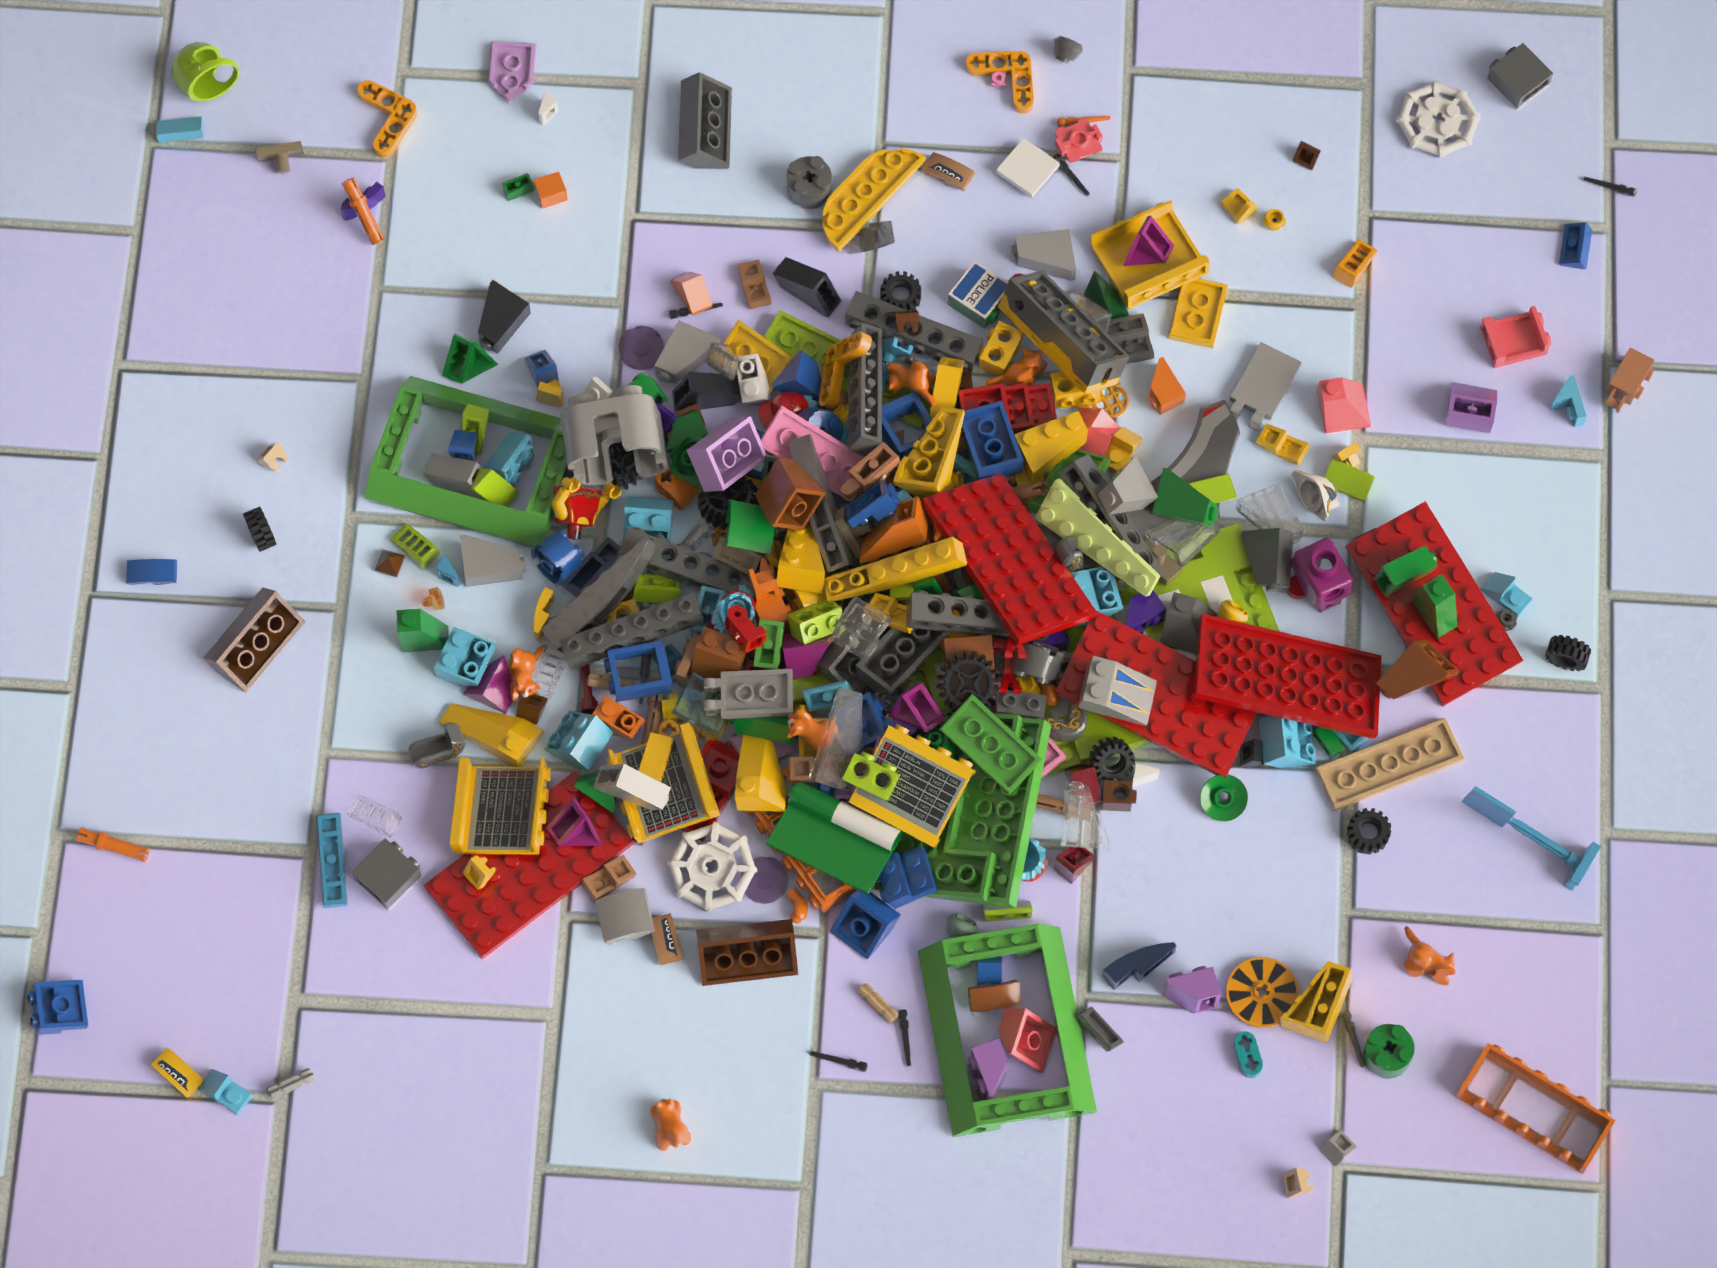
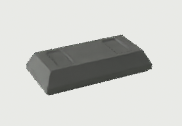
(1099, 1029)

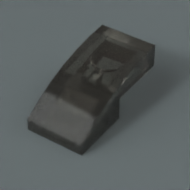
(871, 238)

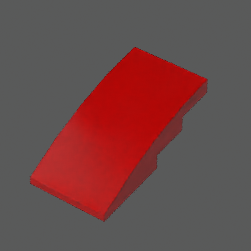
(1024, 404)
(721, 767)

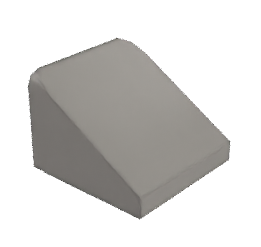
(1337, 1147)

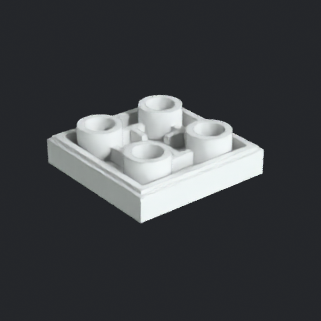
(1027, 167)

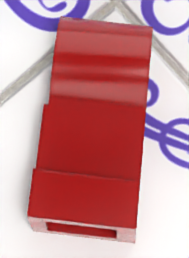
(743, 630)

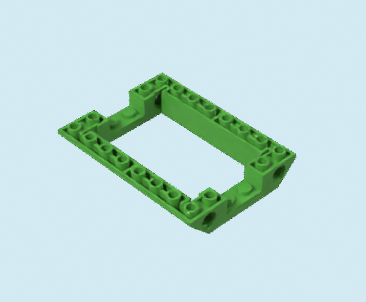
(511, 524)
(988, 1115)

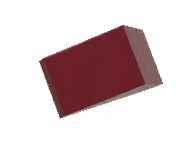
(1086, 774)
(1073, 862)

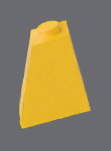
(947, 384)

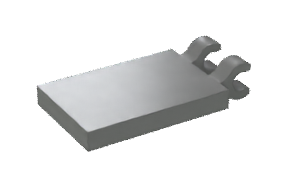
(1264, 384)
(751, 694)

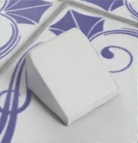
(547, 109)
(1145, 774)

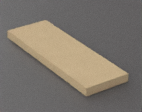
(1389, 764)

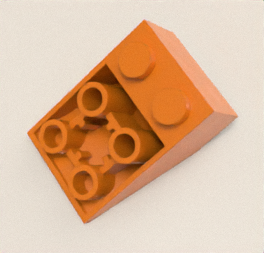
(901, 530)
(774, 608)

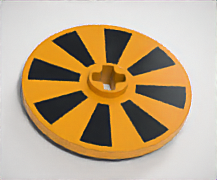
(1252, 976)

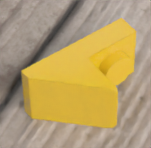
(1122, 448)

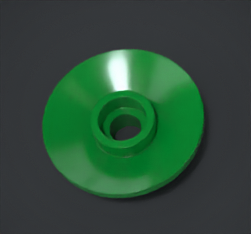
(1230, 807)

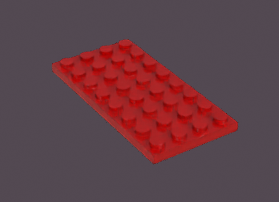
(1010, 559)
(1478, 643)
(1287, 676)
(1177, 722)
(526, 883)

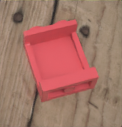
(1515, 337)

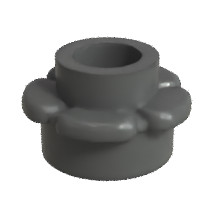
(1512, 618)

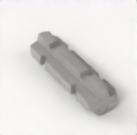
(291, 1083)

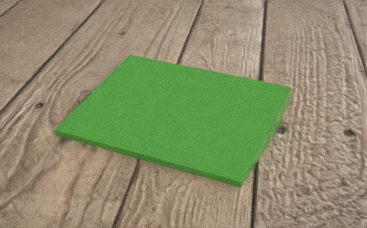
(988, 831)

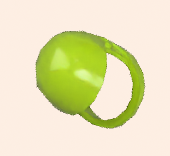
(195, 70)

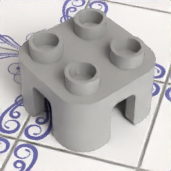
(595, 424)

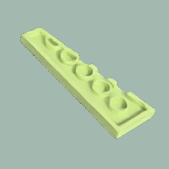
(1071, 518)

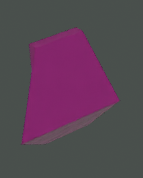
(1150, 245)
(802, 658)
(493, 687)
(917, 708)
(573, 827)

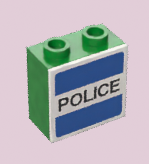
(978, 294)

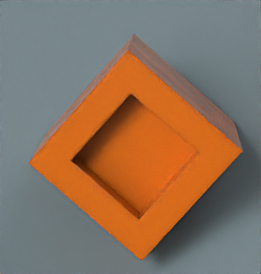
(551, 189)
(763, 585)

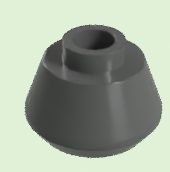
(1066, 49)

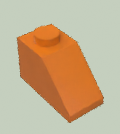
(1165, 389)

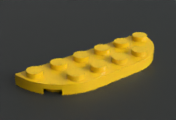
(866, 193)

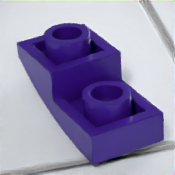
(374, 196)

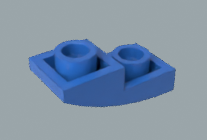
(151, 571)

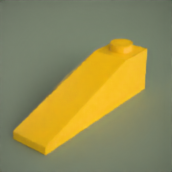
(932, 460)
(497, 733)
(759, 777)

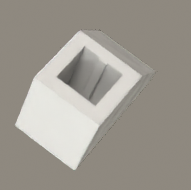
(752, 380)

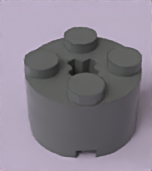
(809, 182)
(1041, 661)

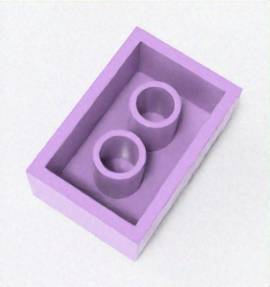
(727, 453)

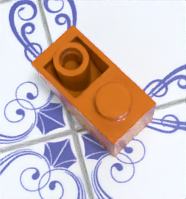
(618, 718)

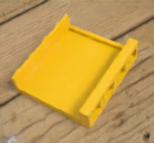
(1144, 282)

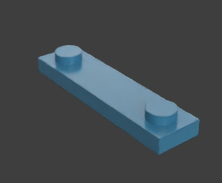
(331, 860)

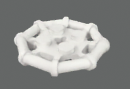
(1441, 107)
(717, 879)

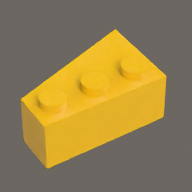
(1050, 443)
(801, 562)
(1319, 1004)

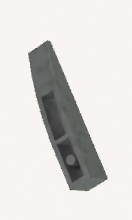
(830, 540)
(601, 597)

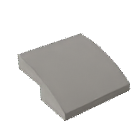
(624, 915)

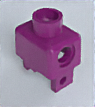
(1322, 586)

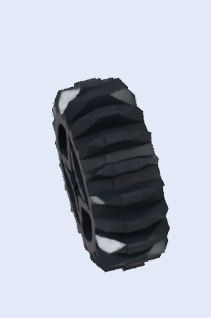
(626, 458)
(714, 504)
(959, 690)

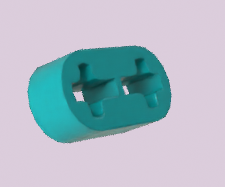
(1242, 1055)

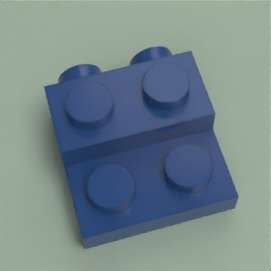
(876, 501)
(872, 720)
(906, 878)
(57, 1006)

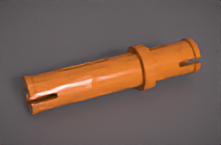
(359, 203)
(102, 841)

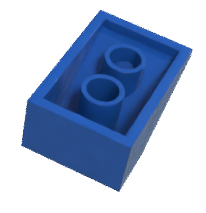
(991, 442)

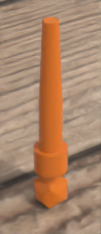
(1061, 122)

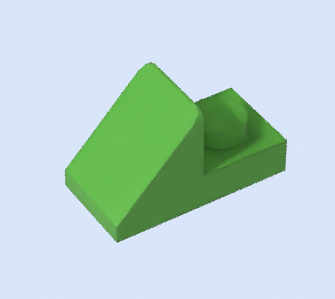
(770, 653)

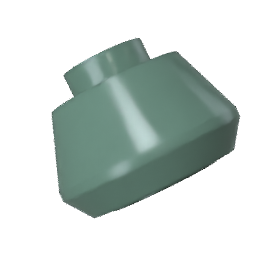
(960, 925)

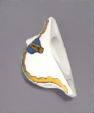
(1315, 493)

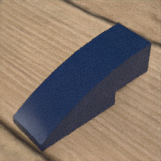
(592, 566)
(1137, 963)

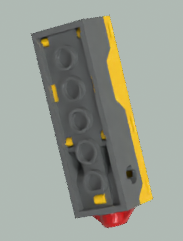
(1063, 331)

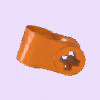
(675, 489)

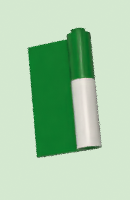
(834, 837)

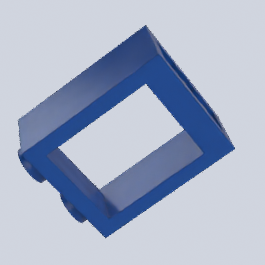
(896, 410)
(662, 686)

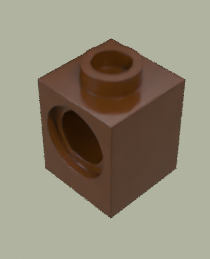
(1110, 803)

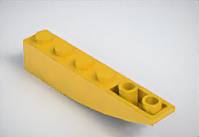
(897, 570)

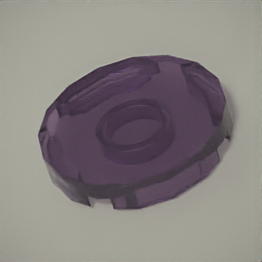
(640, 347)
(769, 881)

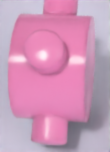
(998, 79)

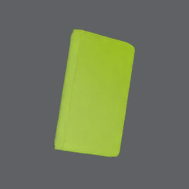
(1350, 480)
(494, 488)
(1216, 488)
(655, 589)
(996, 913)

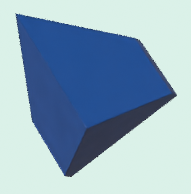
(800, 376)

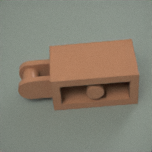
(1629, 379)
(869, 471)

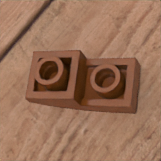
(994, 997)

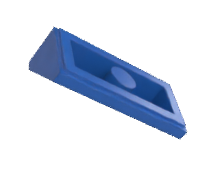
(1575, 245)

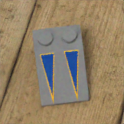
(1117, 691)

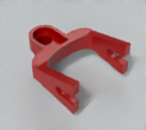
(1008, 648)

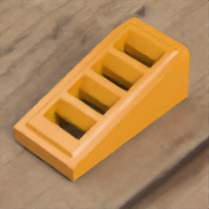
(1347, 274)

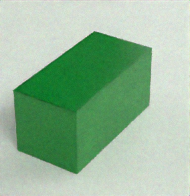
(518, 186)
(1328, 741)

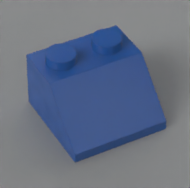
(864, 923)

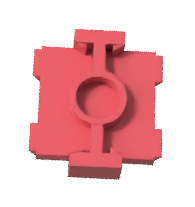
(1078, 140)

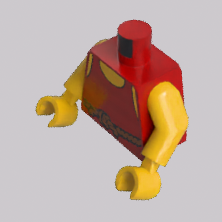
(579, 505)

